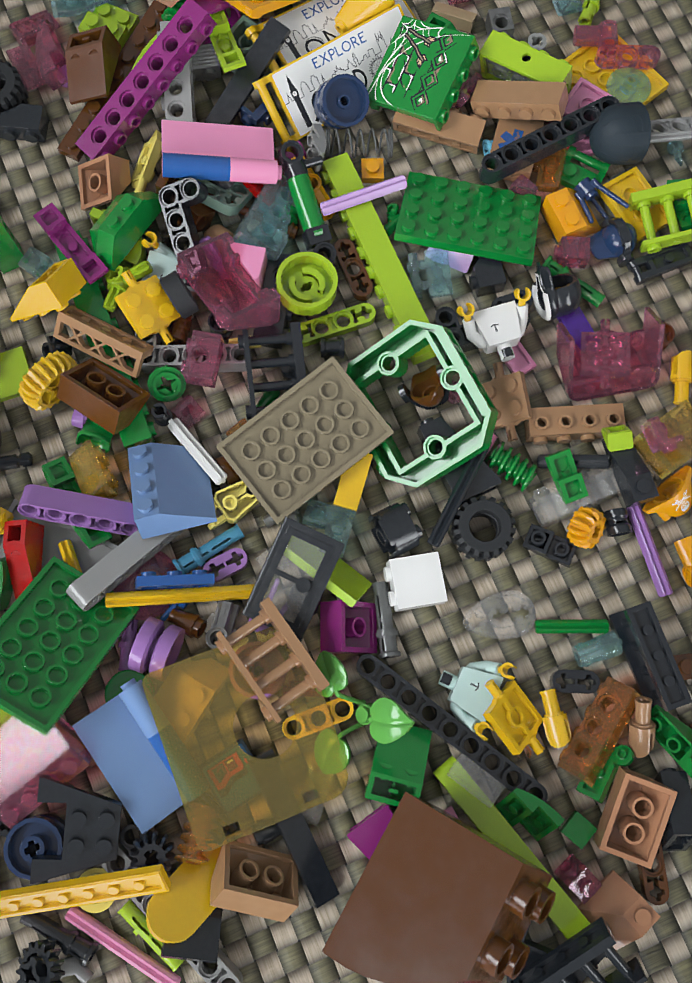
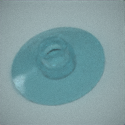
(628, 85)

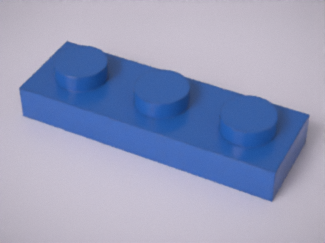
(174, 580)

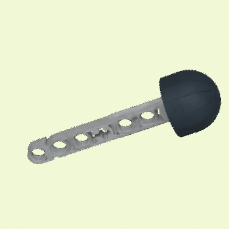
(626, 132)

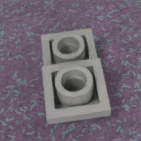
(317, 142)

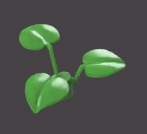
(385, 716)

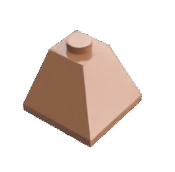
(102, 180)
(621, 908)

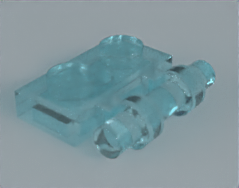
(437, 272)

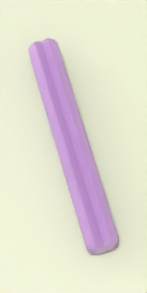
(363, 195)

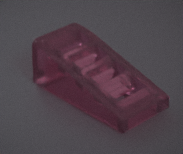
(22, 28)

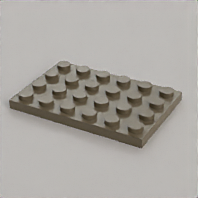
(305, 440)

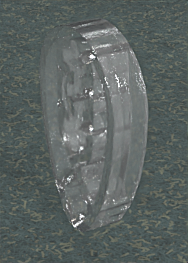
(501, 601)

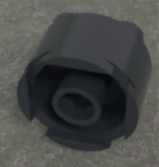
(395, 530)

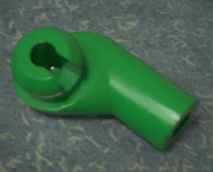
(392, 218)

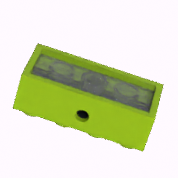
(513, 60)

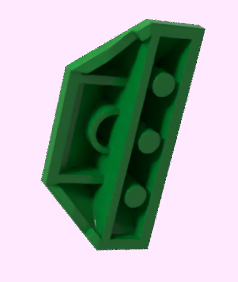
(123, 226)

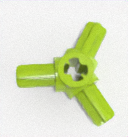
(118, 285)

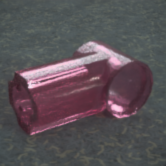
(596, 35)

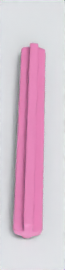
(120, 946)

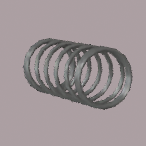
(389, 139)

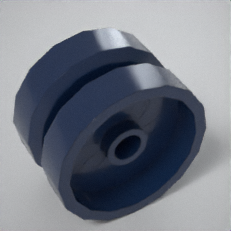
(353, 103)
(23, 841)

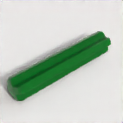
(571, 626)

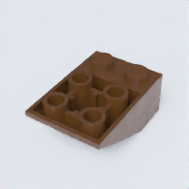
(91, 64)

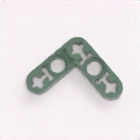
(222, 198)

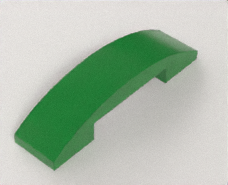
(61, 476)

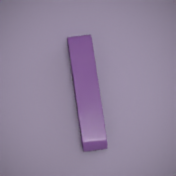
(77, 509)

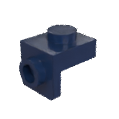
(259, 115)

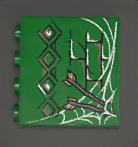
(423, 71)

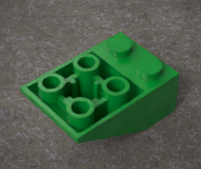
(399, 767)

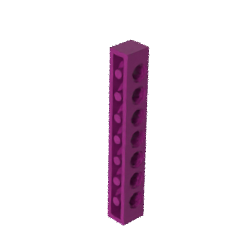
(147, 73)

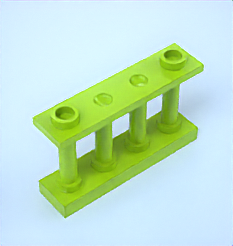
(664, 196)

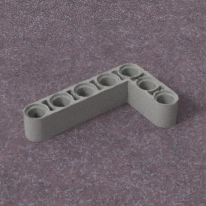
(162, 352)

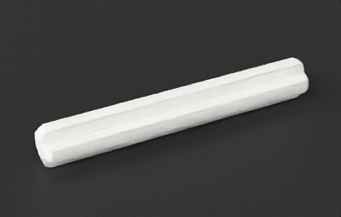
(197, 451)

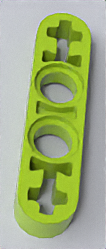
(334, 329)

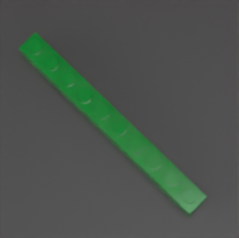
(92, 301)

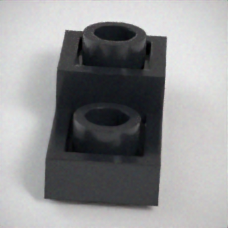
(549, 545)

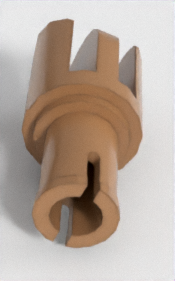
(642, 728)

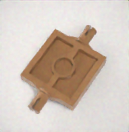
(509, 398)

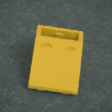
(50, 291)

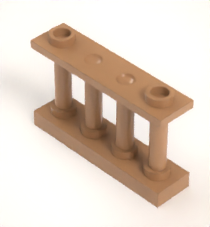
(297, 658)

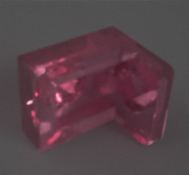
(578, 878)

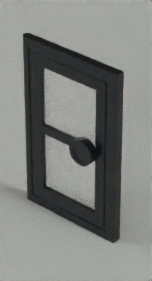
(295, 574)

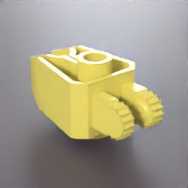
(233, 504)

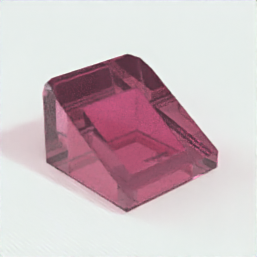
(523, 186)
(188, 411)

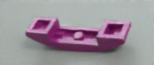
(70, 243)

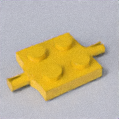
(147, 307)
(513, 717)

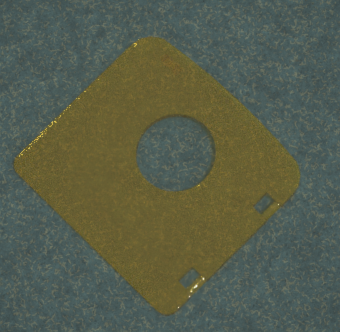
(215, 778)

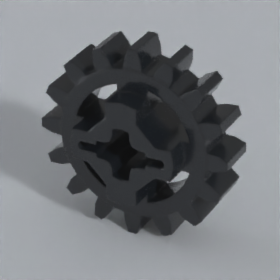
(40, 963)

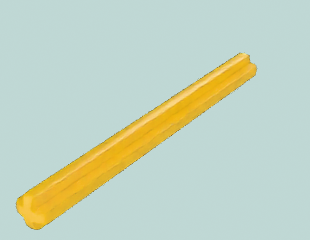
(174, 596)

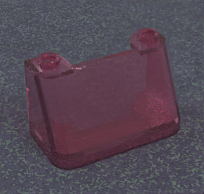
(226, 285)

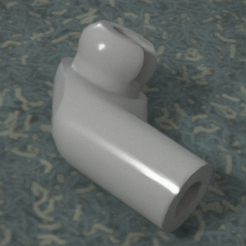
(74, 966)

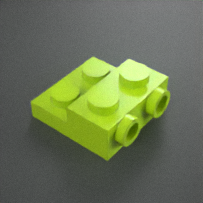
(118, 20)

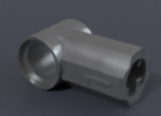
(223, 621)

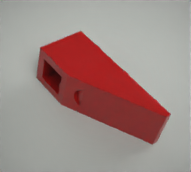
(23, 552)

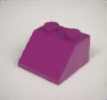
(348, 628)

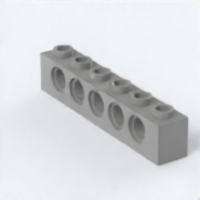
(185, 99)

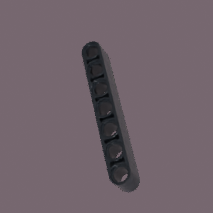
(579, 126)

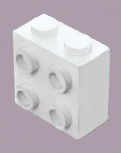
(415, 581)

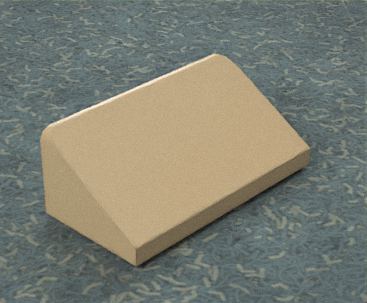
(460, 18)

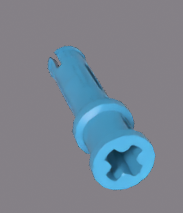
(197, 557)

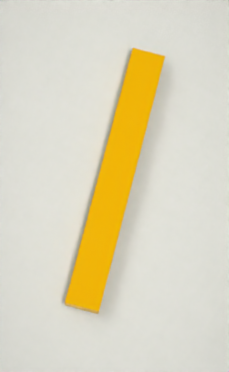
(84, 891)

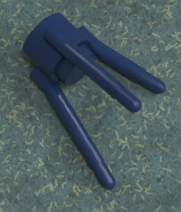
(587, 191)

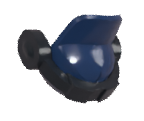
(614, 240)

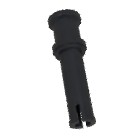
(68, 940)

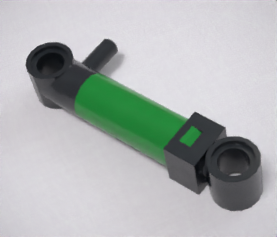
(316, 232)

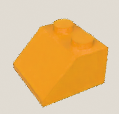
(567, 216)

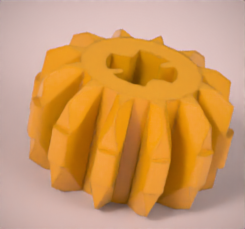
(586, 527)

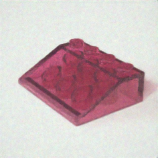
(26, 756)

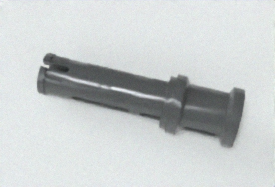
(386, 630)

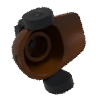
(425, 389)

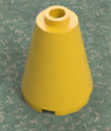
(358, 11)

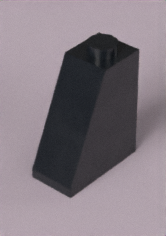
(679, 825)

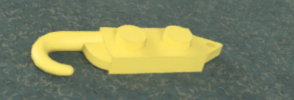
(146, 163)

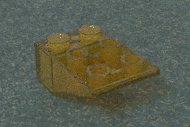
(677, 422)

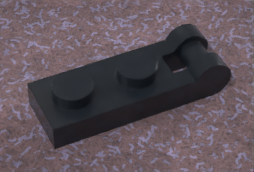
(660, 262)

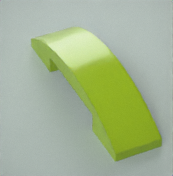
(224, 44)

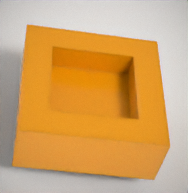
(372, 170)

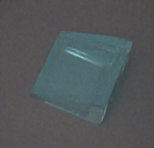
(566, 7)
(35, 262)

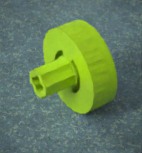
(304, 296)

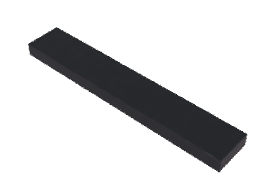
(257, 62)
(306, 854)

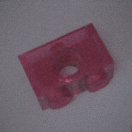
(204, 372)

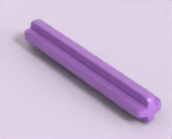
(649, 551)

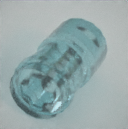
(597, 649)

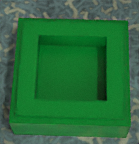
(578, 829)

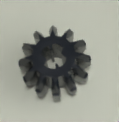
(142, 849)

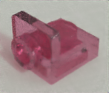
(657, 438)

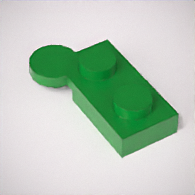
(620, 756)

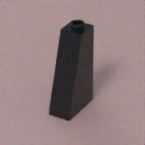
(485, 479)

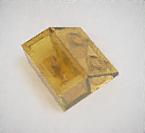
(92, 471)

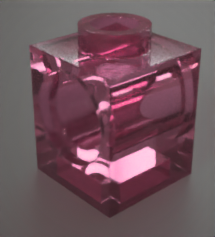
(573, 252)

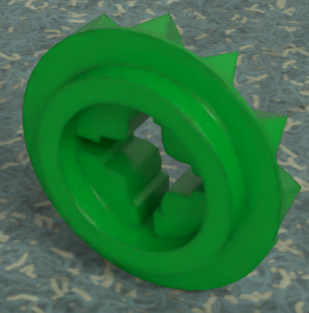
(164, 393)

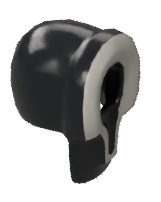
(555, 294)

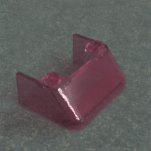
(645, 361)

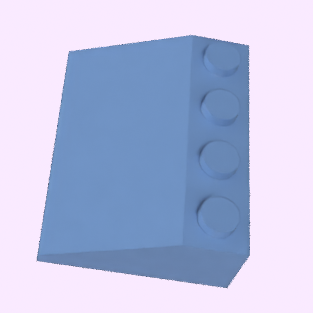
(168, 490)

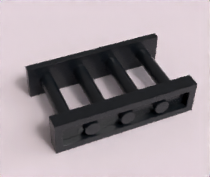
(295, 360)
(650, 656)
(577, 954)

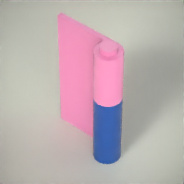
(218, 152)

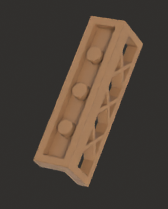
(102, 332)

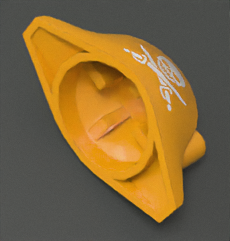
(673, 497)

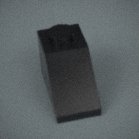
(487, 277)

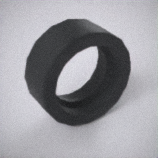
(179, 294)

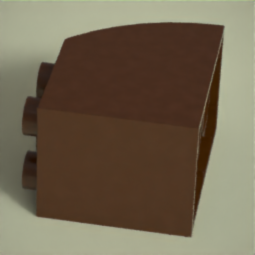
(439, 904)

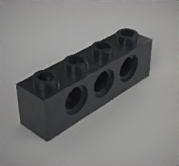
(285, 314)

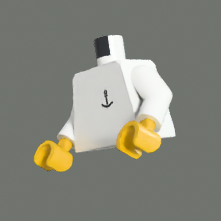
(498, 326)

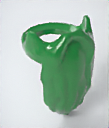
(96, 434)

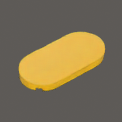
(182, 910)

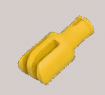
(681, 375)
(555, 721)

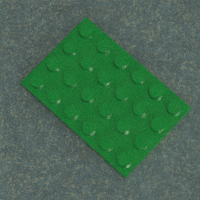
(469, 218)
(53, 646)

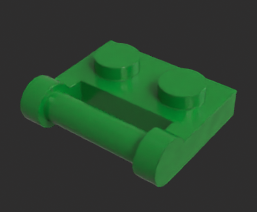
(574, 174)

